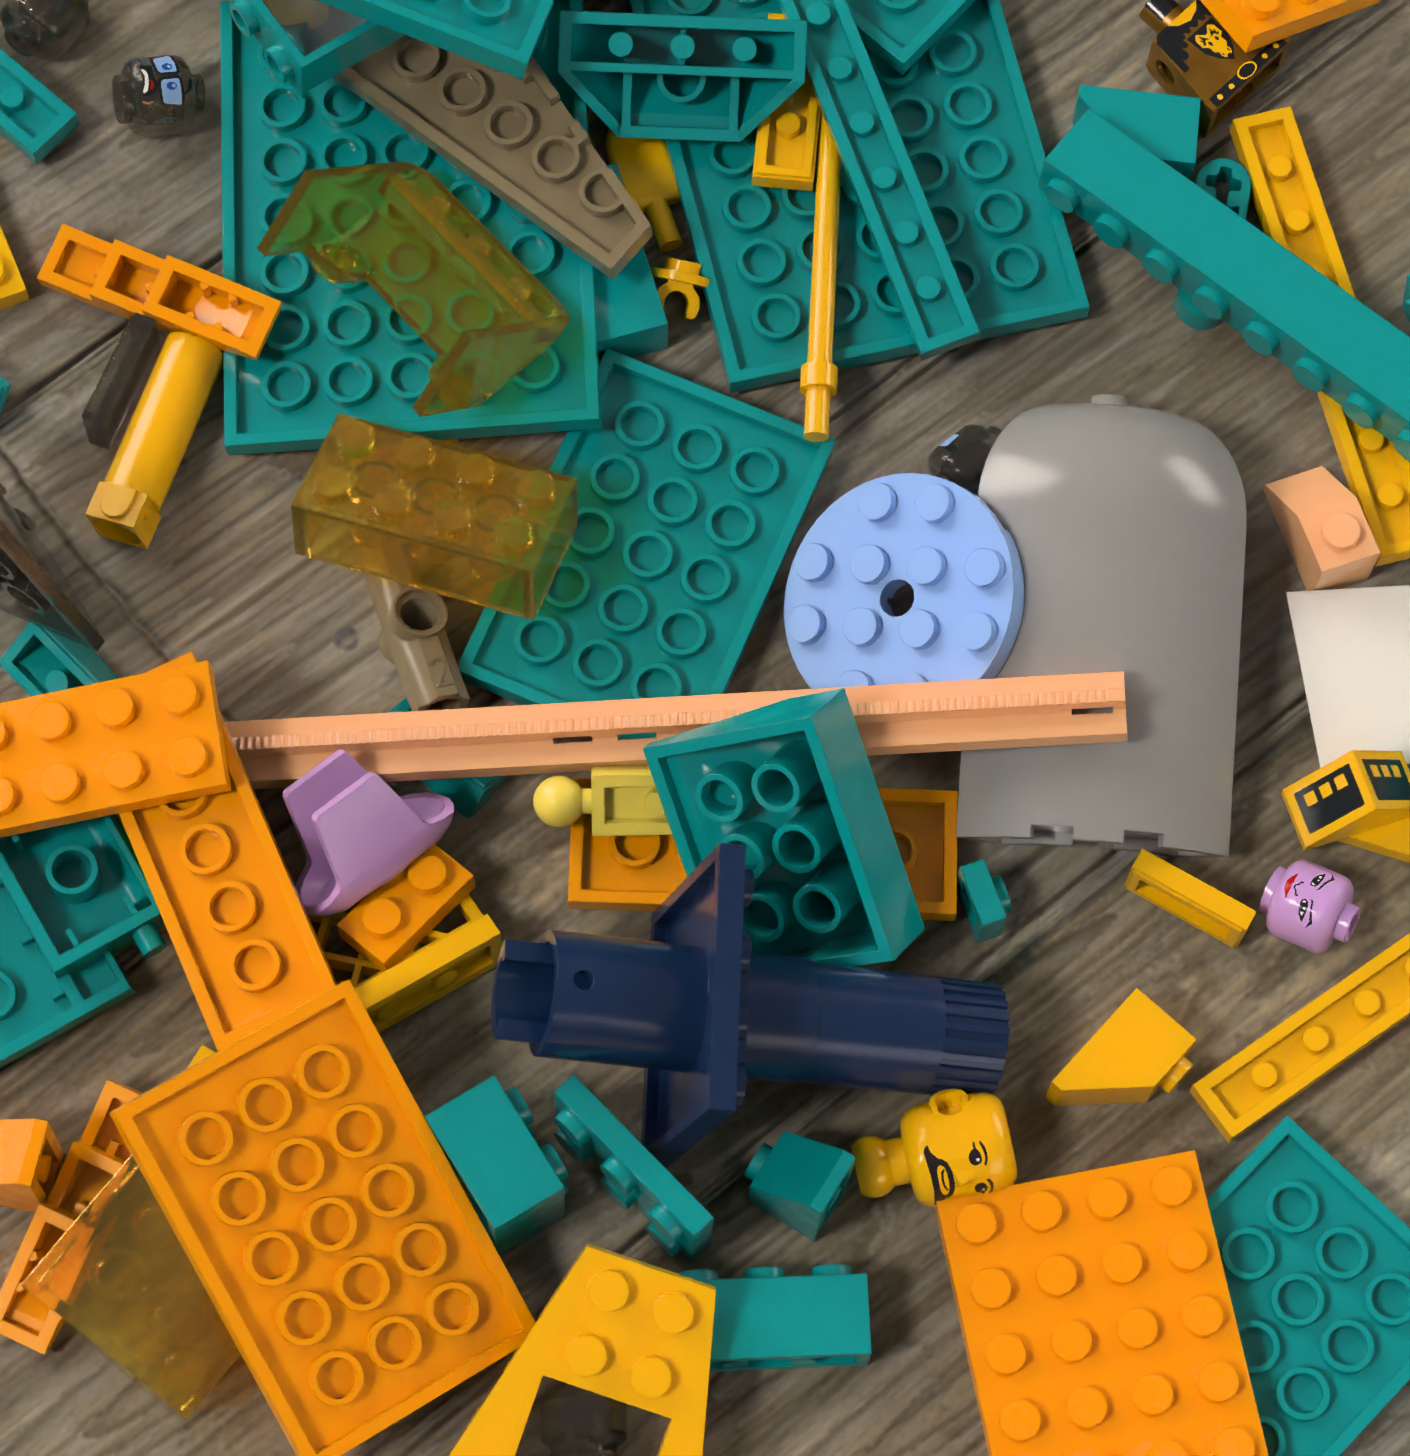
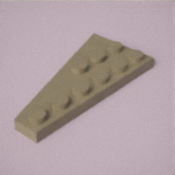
(510, 140)

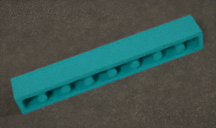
(1234, 273)

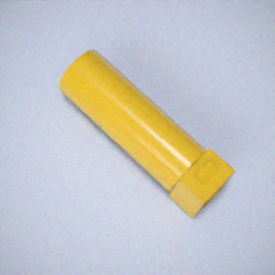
(155, 440)

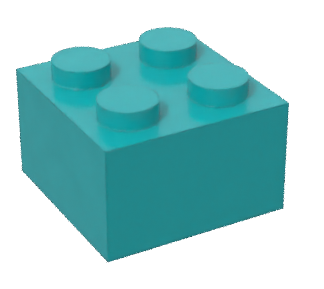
(499, 1164)

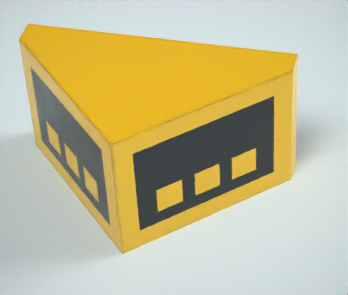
(1349, 797)

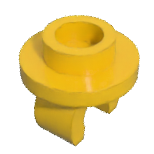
(681, 277)

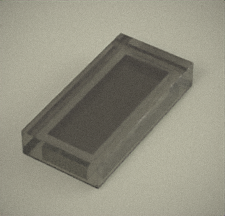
(121, 380)

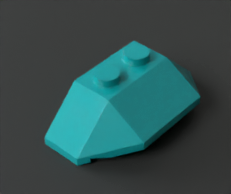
(681, 71)

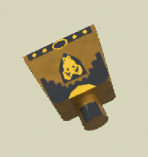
(1203, 61)

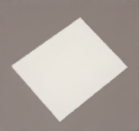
(1355, 667)

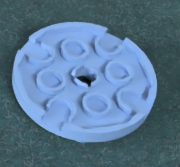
(870, 546)

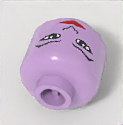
(1309, 906)

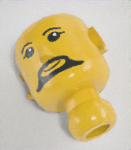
(946, 1150)

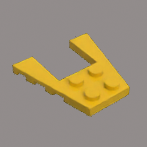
(616, 1333)

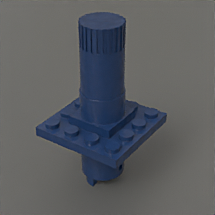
(714, 1013)

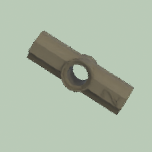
(420, 655)

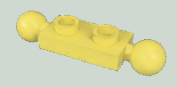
(619, 799)

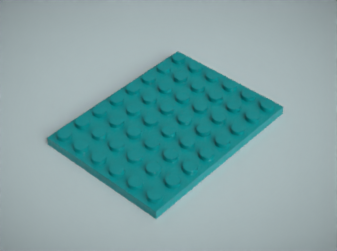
(980, 172)
(343, 342)

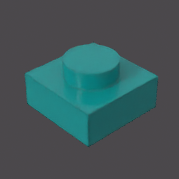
(983, 900)

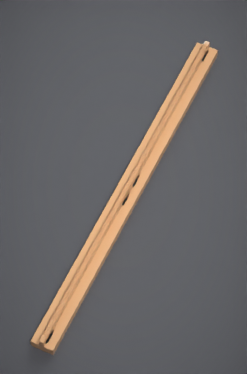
(524, 741)

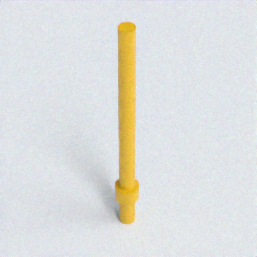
(819, 374)

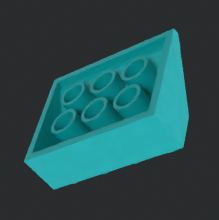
(812, 822)

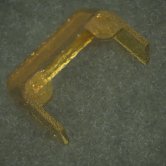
(431, 266)

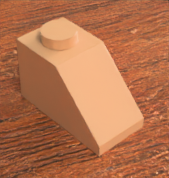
(1323, 529)

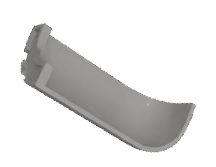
(1130, 567)

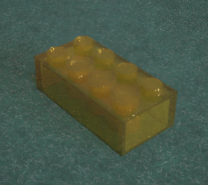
(435, 516)

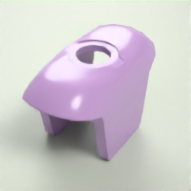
(357, 831)

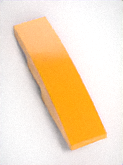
(166, 290)
(83, 1175)

